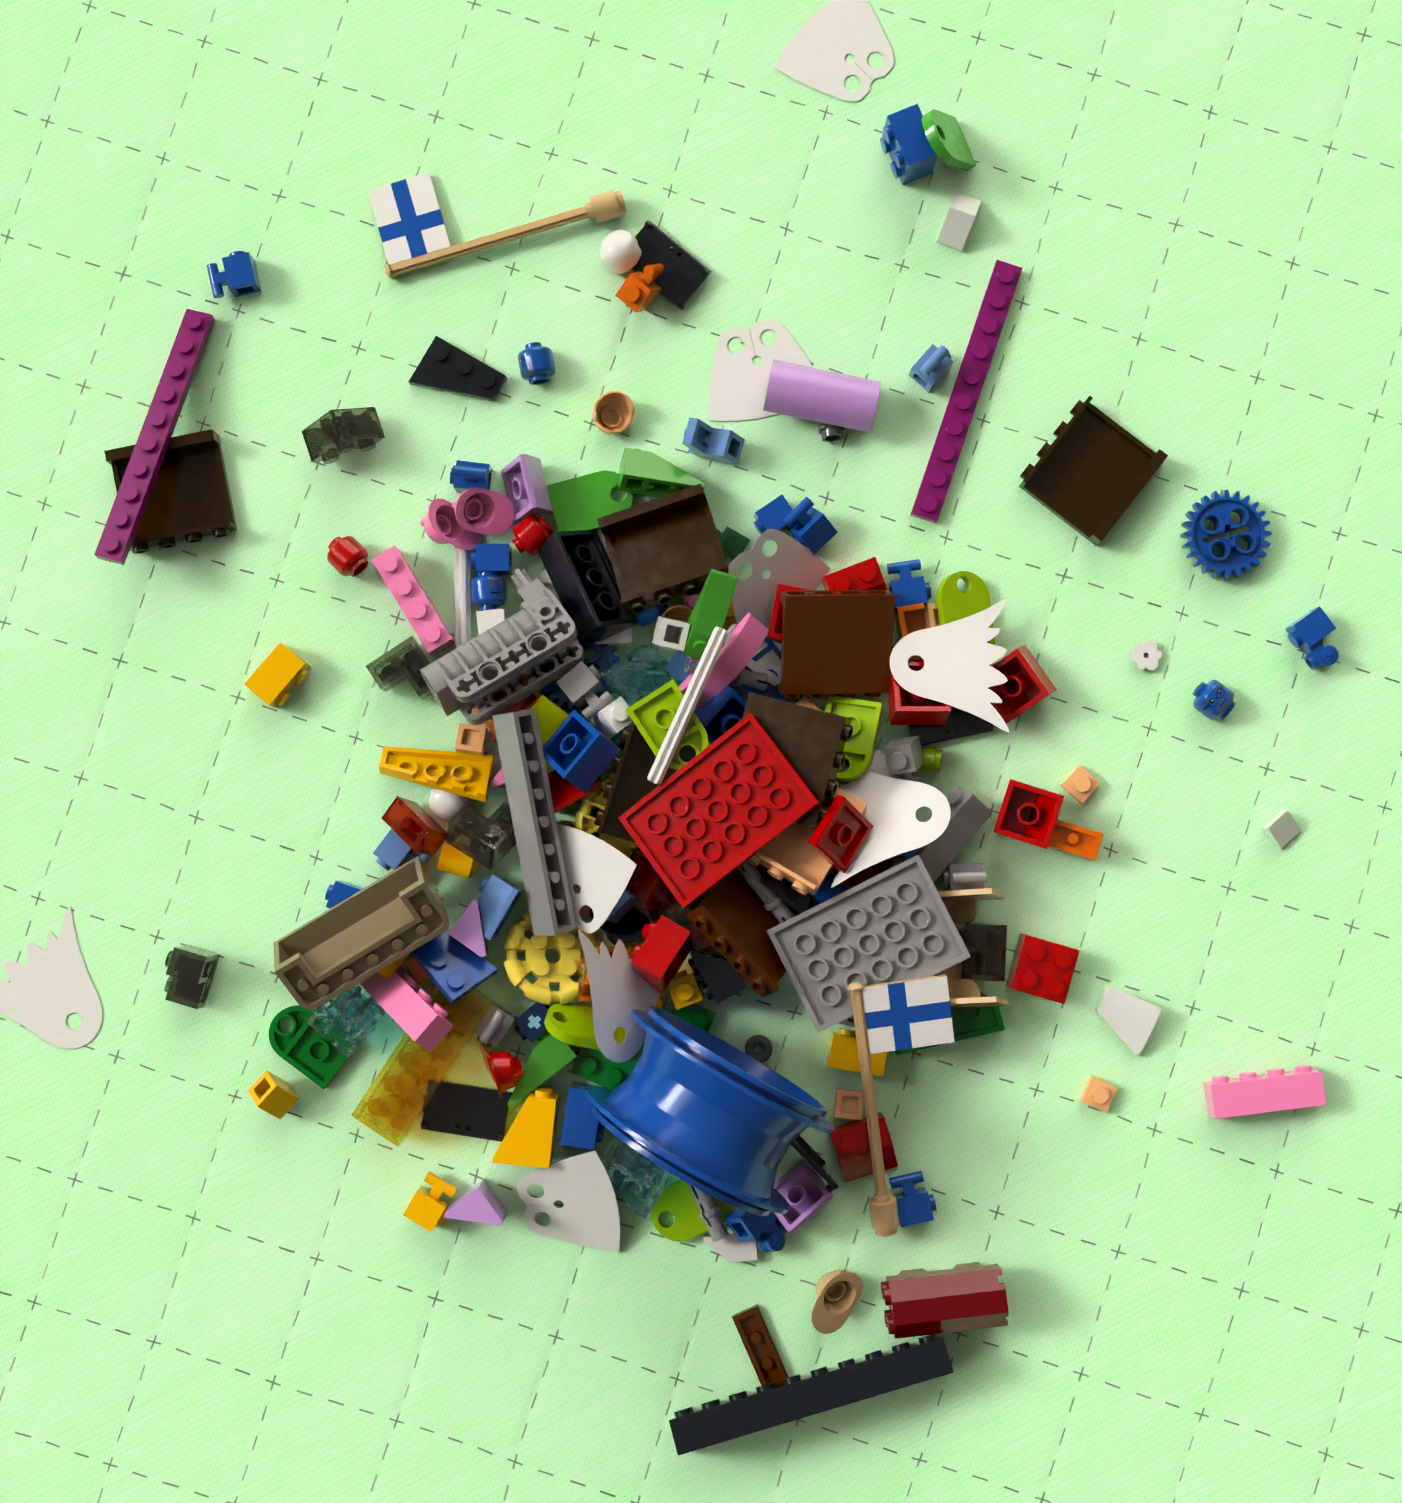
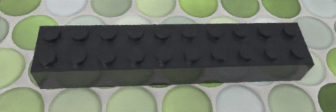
(810, 1395)

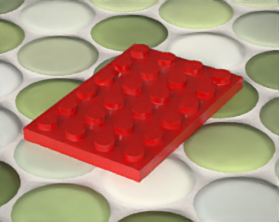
(718, 810)

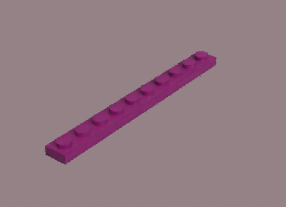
(966, 391)
(154, 437)

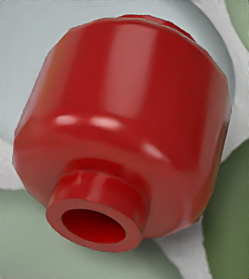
(531, 534)
(347, 556)

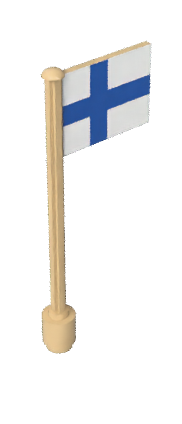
(417, 235)
(887, 1020)

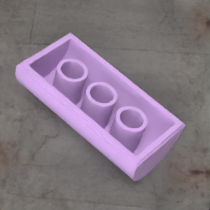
(822, 396)

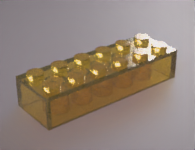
(415, 1074)

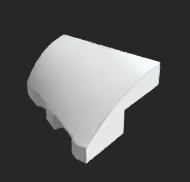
(1128, 1017)

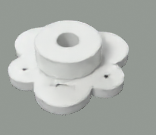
(1148, 648)

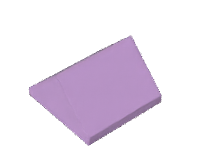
(526, 487)
(470, 930)
(803, 1192)
(478, 1205)

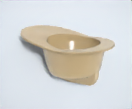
(835, 1299)

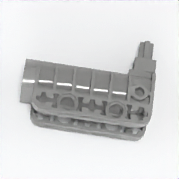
(506, 656)

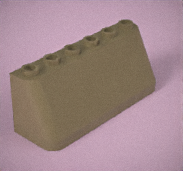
(360, 935)

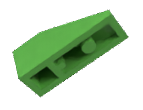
(651, 475)
(709, 611)
(544, 1062)

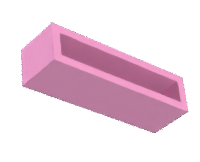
(413, 601)
(409, 1007)
(1264, 1092)

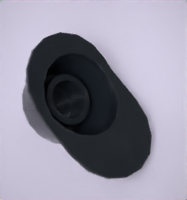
(627, 929)

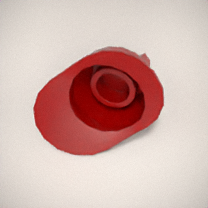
(503, 1068)

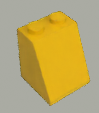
(533, 1132)

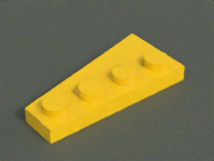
(443, 770)

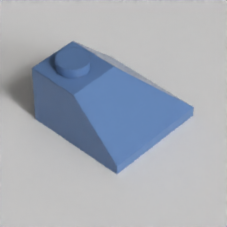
(496, 903)

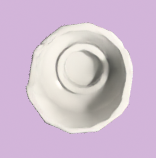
(620, 251)
(446, 804)

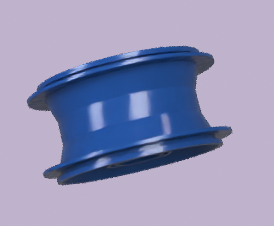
(708, 1113)

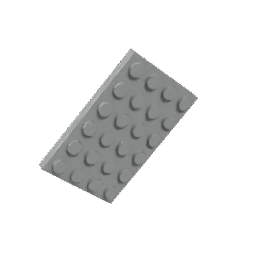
(868, 935)

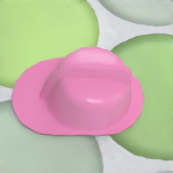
(484, 511)
(443, 527)

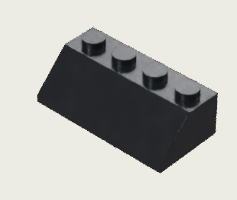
(586, 584)

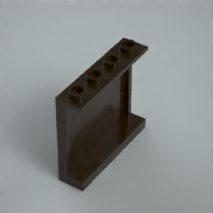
(1090, 471)
(188, 495)
(663, 548)
(809, 741)
(630, 781)

